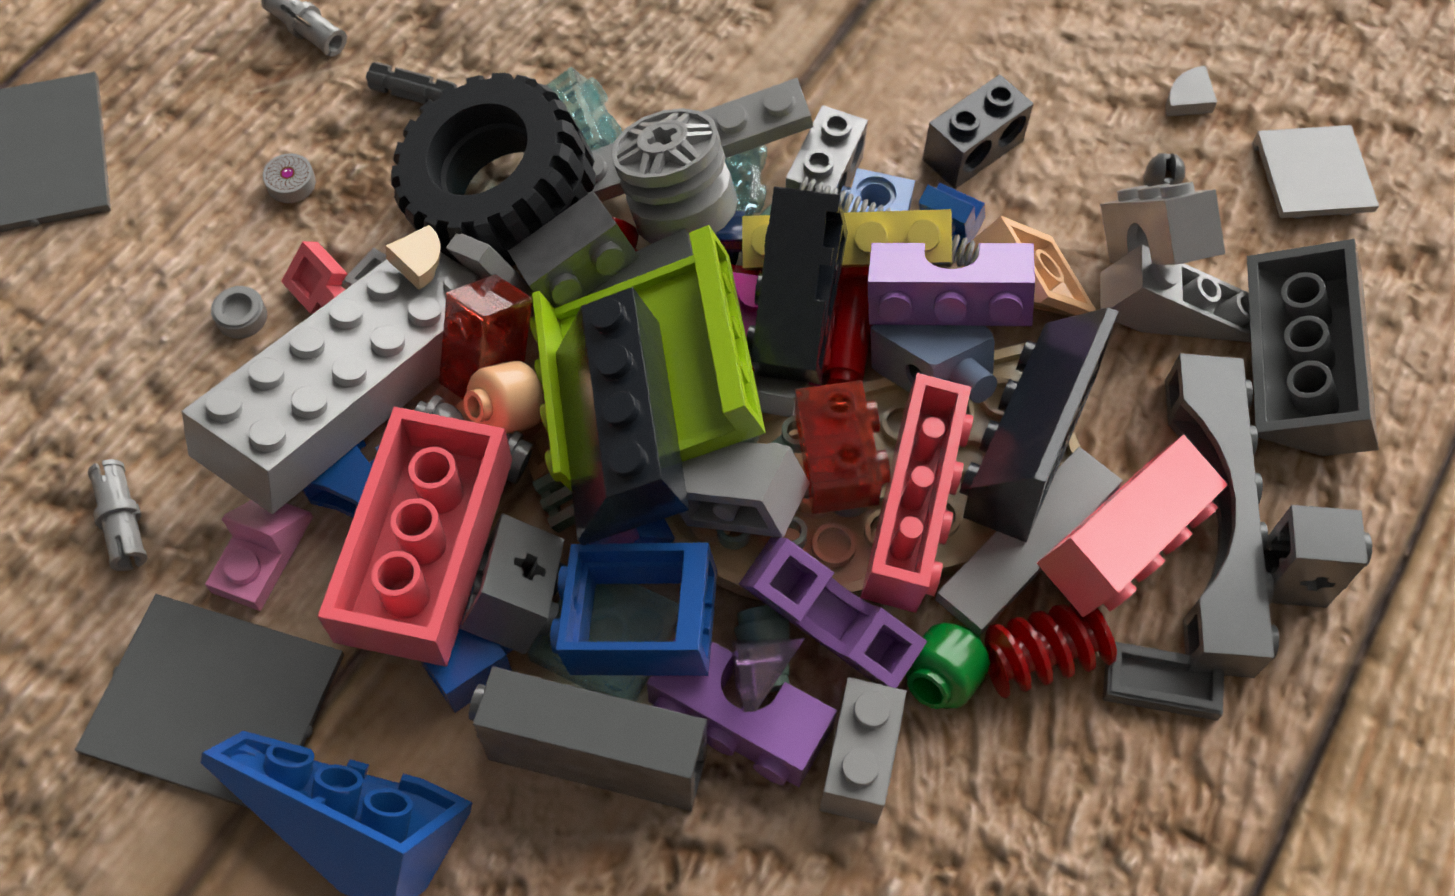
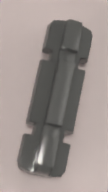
(405, 83)

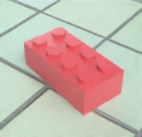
(417, 537)

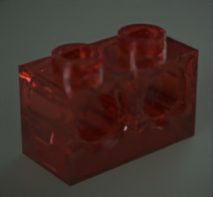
(482, 328)

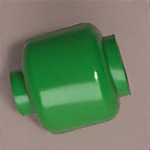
(948, 667)

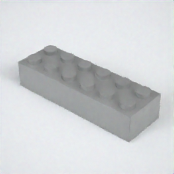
(323, 384)

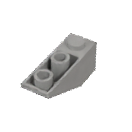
(1174, 299)

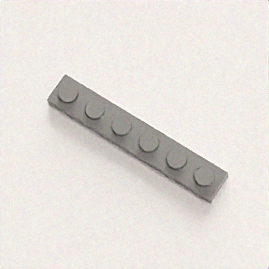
(740, 124)

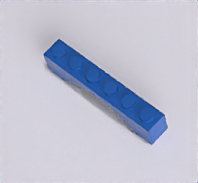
(472, 655)

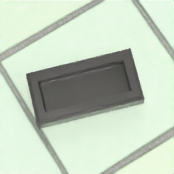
(1161, 683)

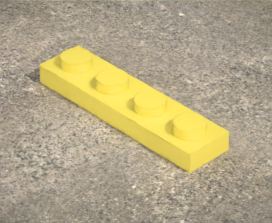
(864, 228)

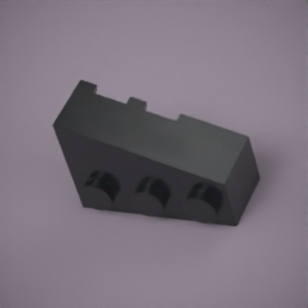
(797, 284)

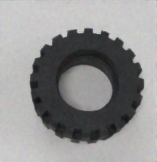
(471, 130)

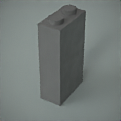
(590, 737)

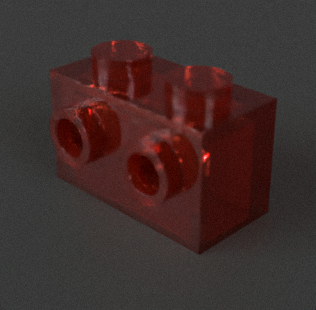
(839, 446)

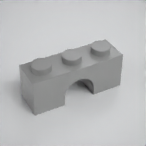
(1168, 219)

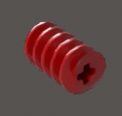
(1047, 642)

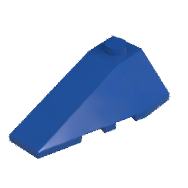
(346, 824)

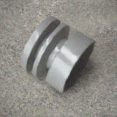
(674, 174)

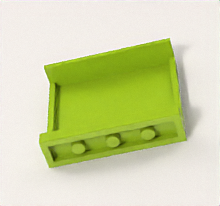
(702, 347)

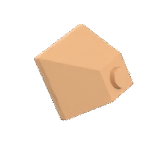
(1055, 282)

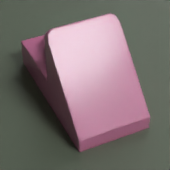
(256, 552)

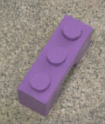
(986, 293)
(830, 614)
(778, 738)

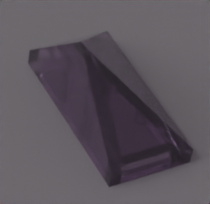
(758, 667)

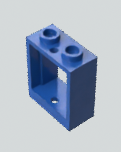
(636, 564)

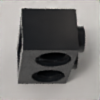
(977, 131)

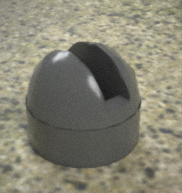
(1157, 168)

